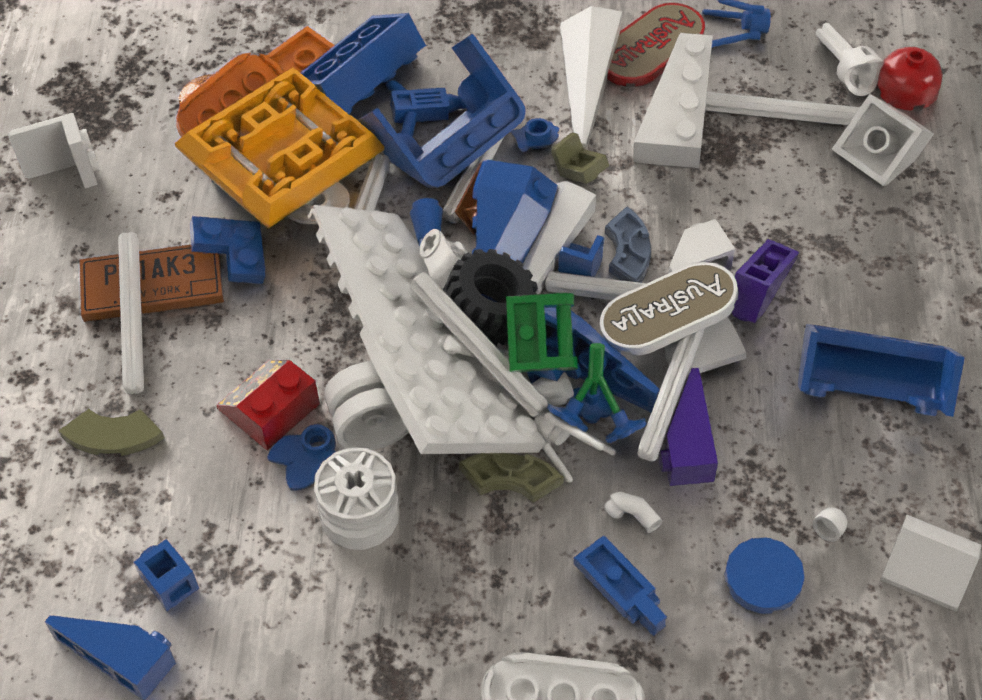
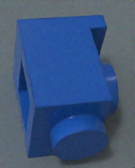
(166, 574)

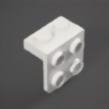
(53, 147)

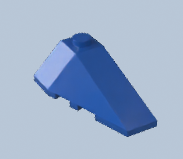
(510, 207)
(620, 374)

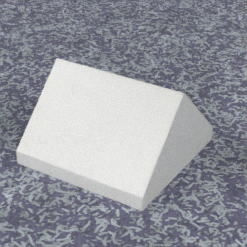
(931, 563)

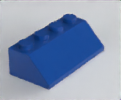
(366, 59)

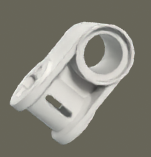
(440, 255)

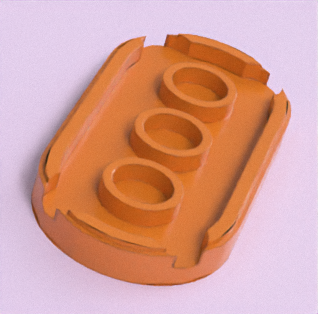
(226, 87)

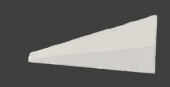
(588, 51)
(567, 217)

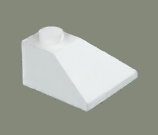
(882, 140)

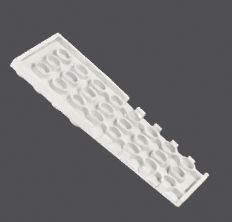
(441, 395)

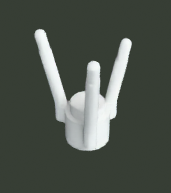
(557, 431)

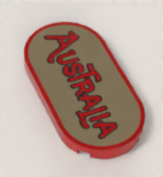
(649, 41)

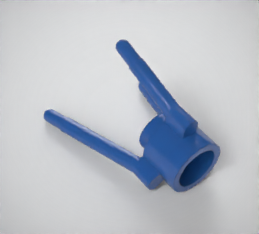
(754, 20)

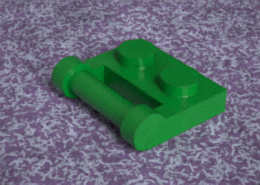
(528, 332)

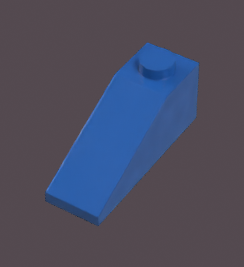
(118, 650)

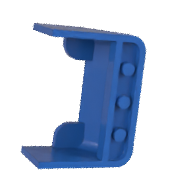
(490, 115)
(880, 367)

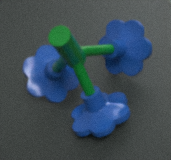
(597, 402)

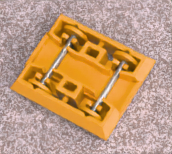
(287, 150)

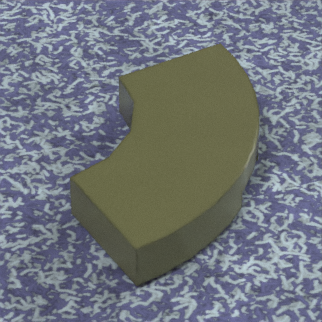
(111, 435)
(511, 472)

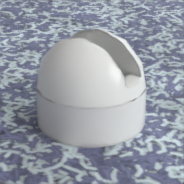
(830, 524)

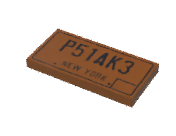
(168, 281)

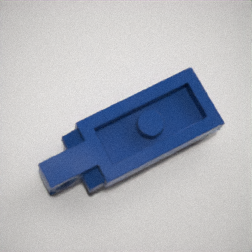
(621, 584)

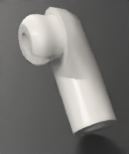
(636, 506)

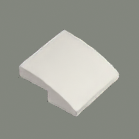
(717, 347)

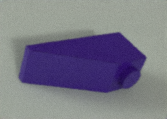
(761, 279)
(689, 443)

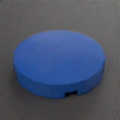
(764, 575)

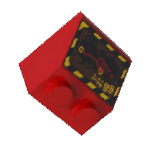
(271, 401)

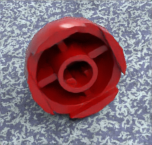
(910, 78)

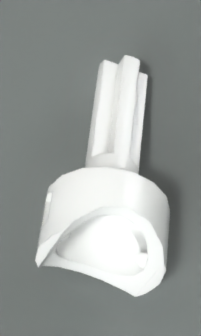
(857, 65)

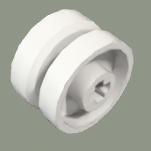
(363, 409)

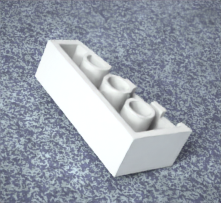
(676, 113)

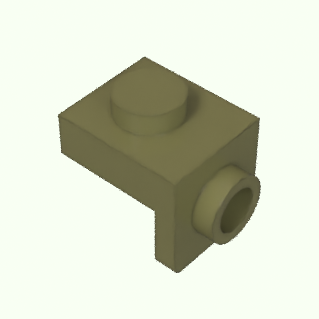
(577, 163)

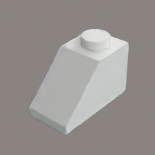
(703, 244)

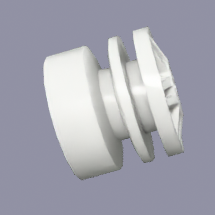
(357, 498)

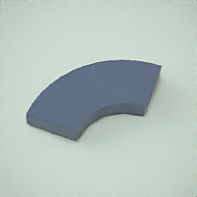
(631, 246)

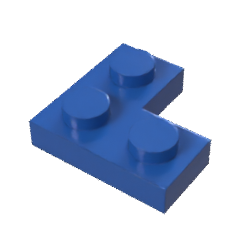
(236, 239)

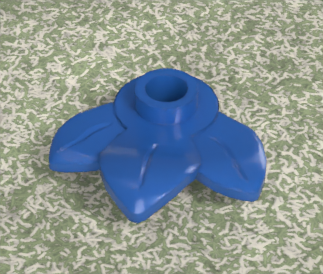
(300, 456)

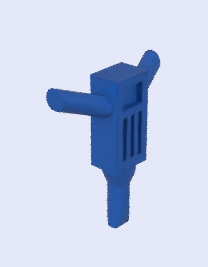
(420, 105)

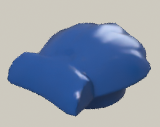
(536, 134)

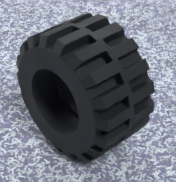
(492, 276)

